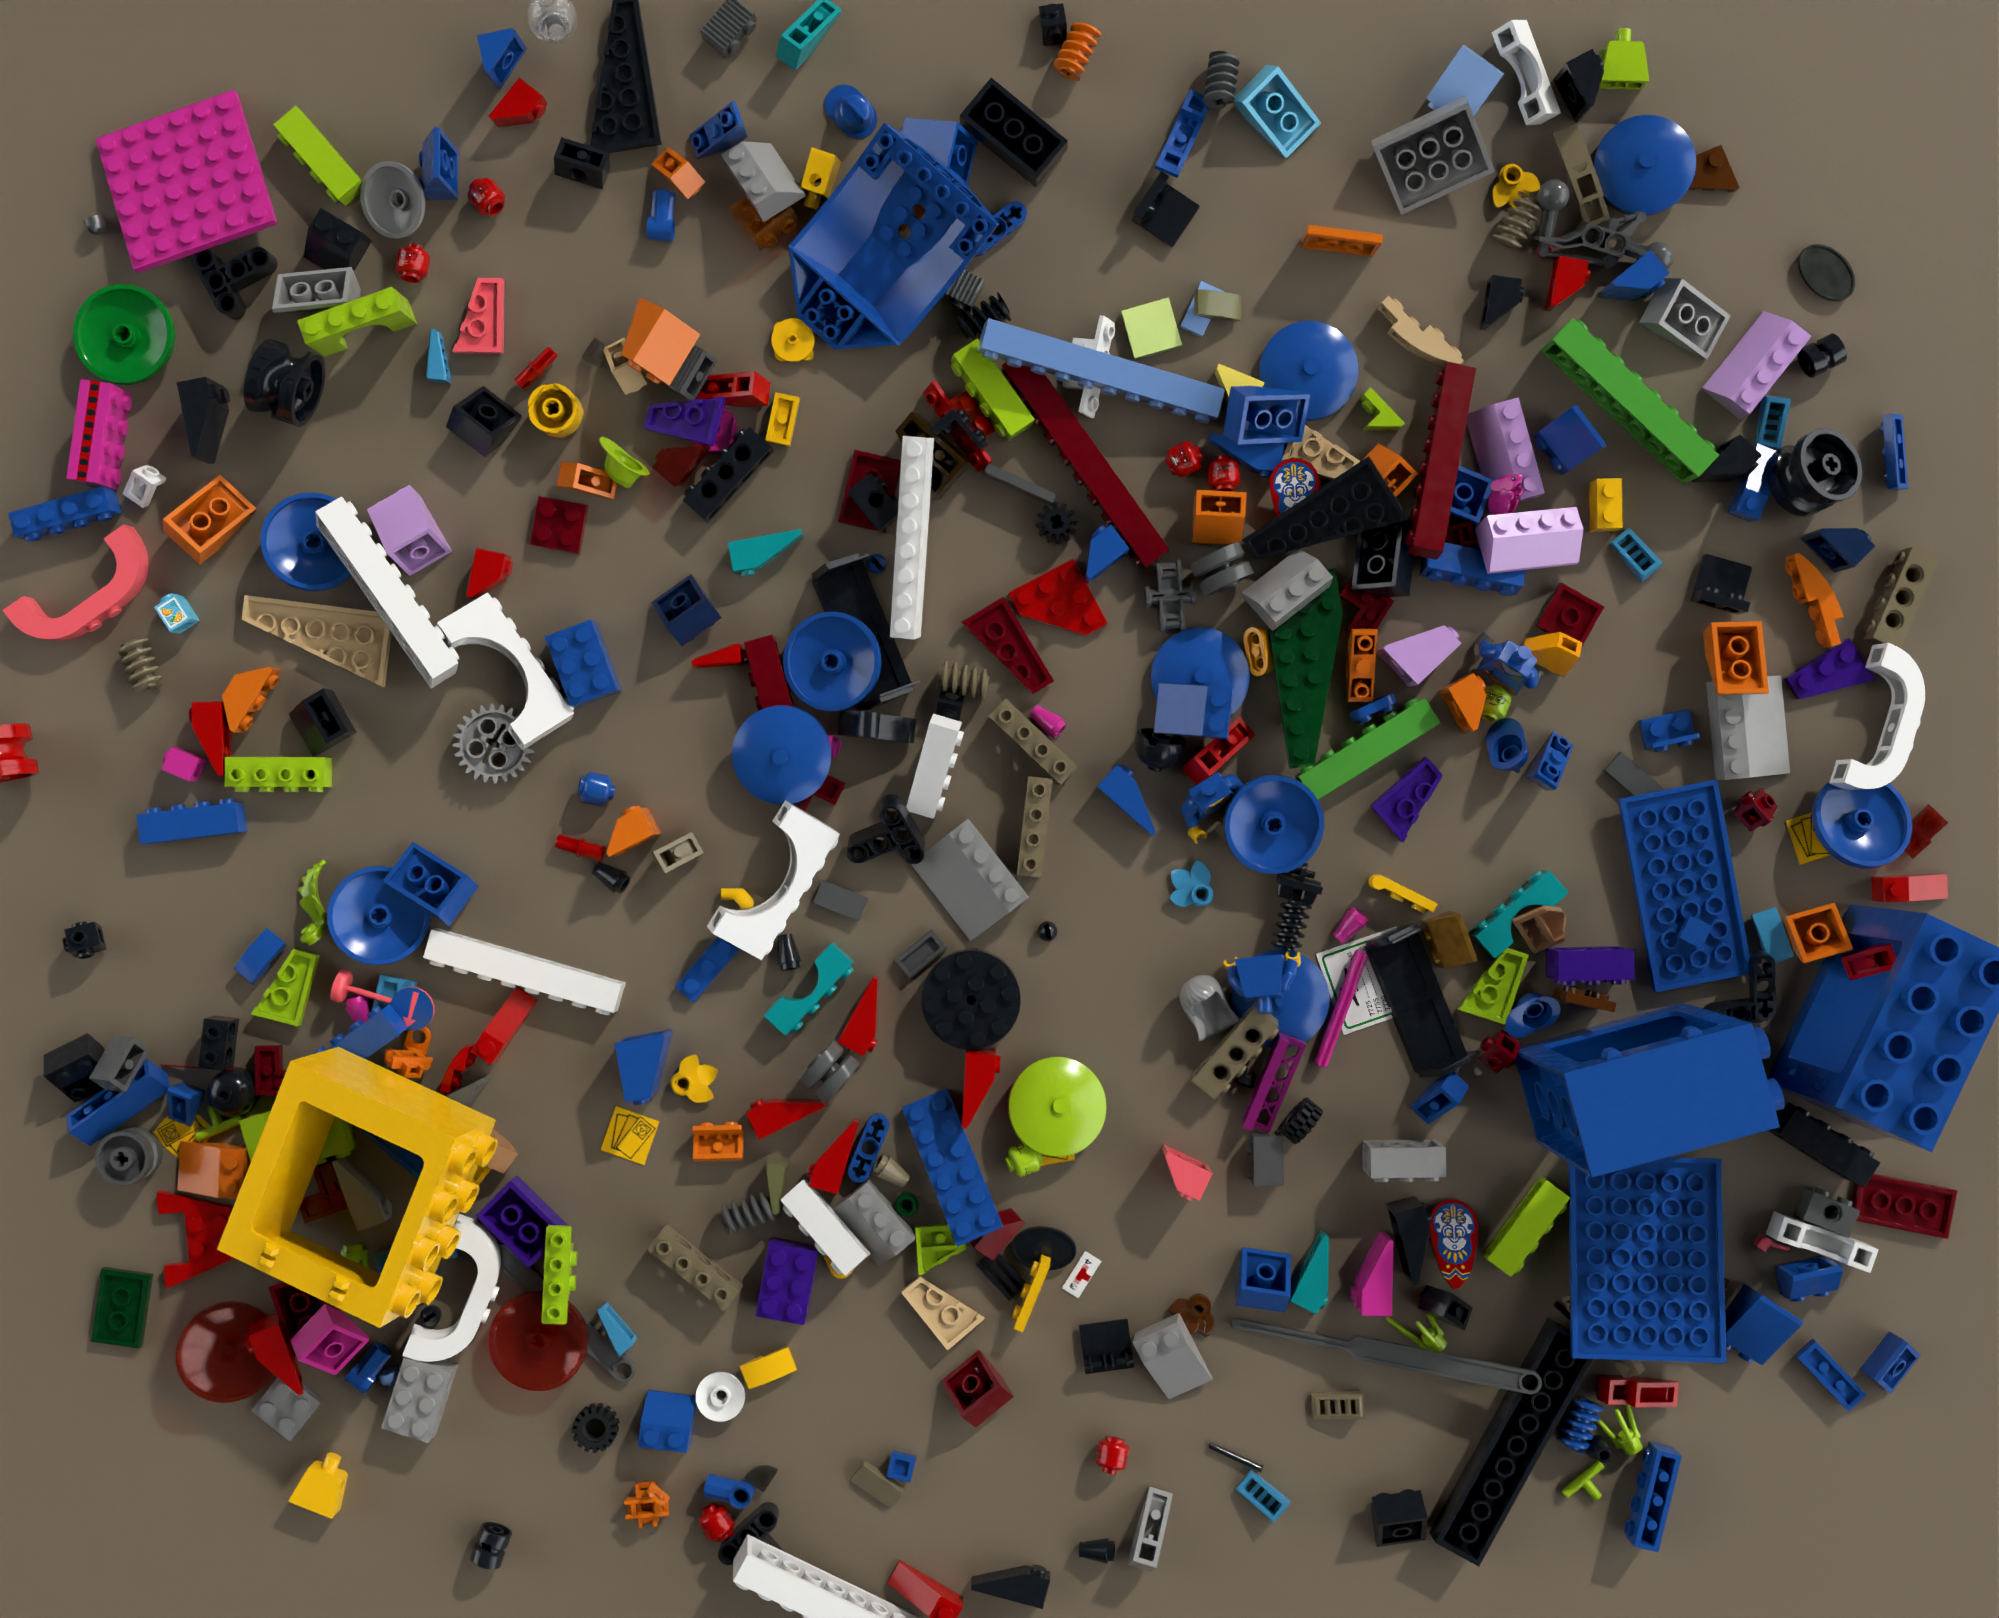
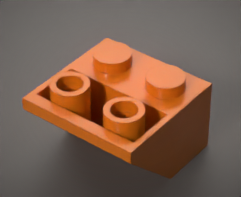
(1392, 468)
(1218, 517)

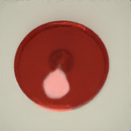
(533, 1352)
(214, 1353)

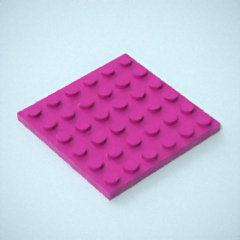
(186, 181)

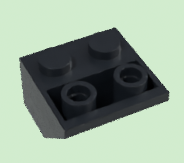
(322, 721)
(72, 1065)

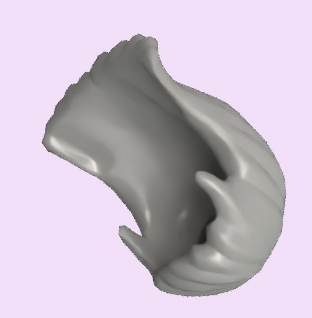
(1206, 1006)

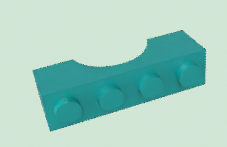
(1495, 932)
(789, 1011)

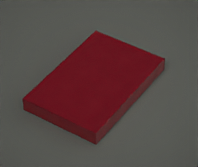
(862, 464)

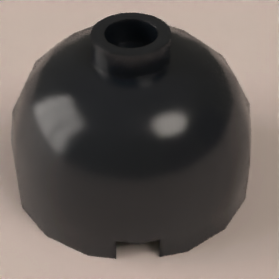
(1158, 749)
(232, 1092)

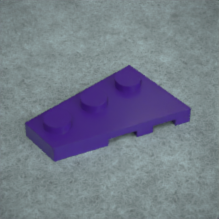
(688, 420)
(1830, 671)
(1406, 797)

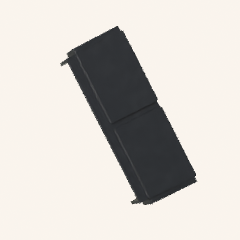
(847, 589)
(1416, 1002)

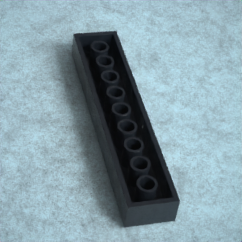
(1510, 1447)

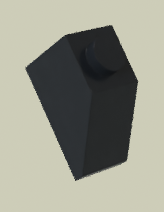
(1500, 298)
(1445, 1307)

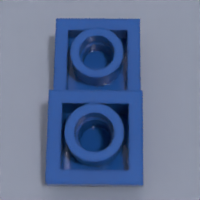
(259, 955)

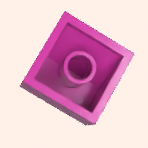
(328, 1340)

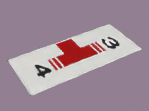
(1081, 1274)

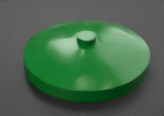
(124, 334)

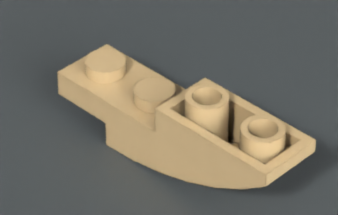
(1424, 344)

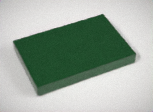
(121, 1307)

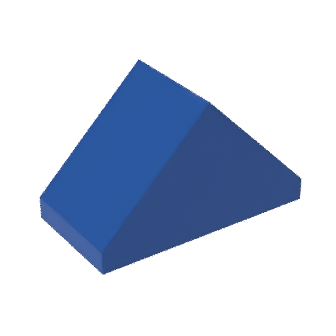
(184, 1102)

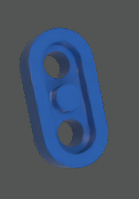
(1364, 712)

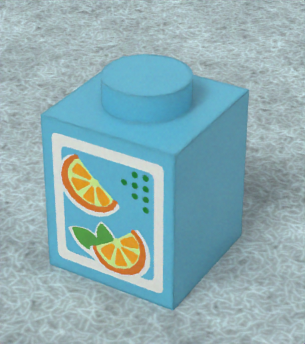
(176, 613)

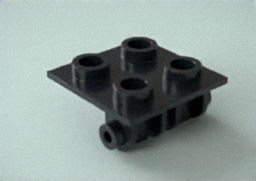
(1106, 1346)

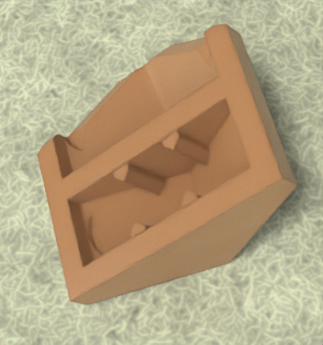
(1542, 927)

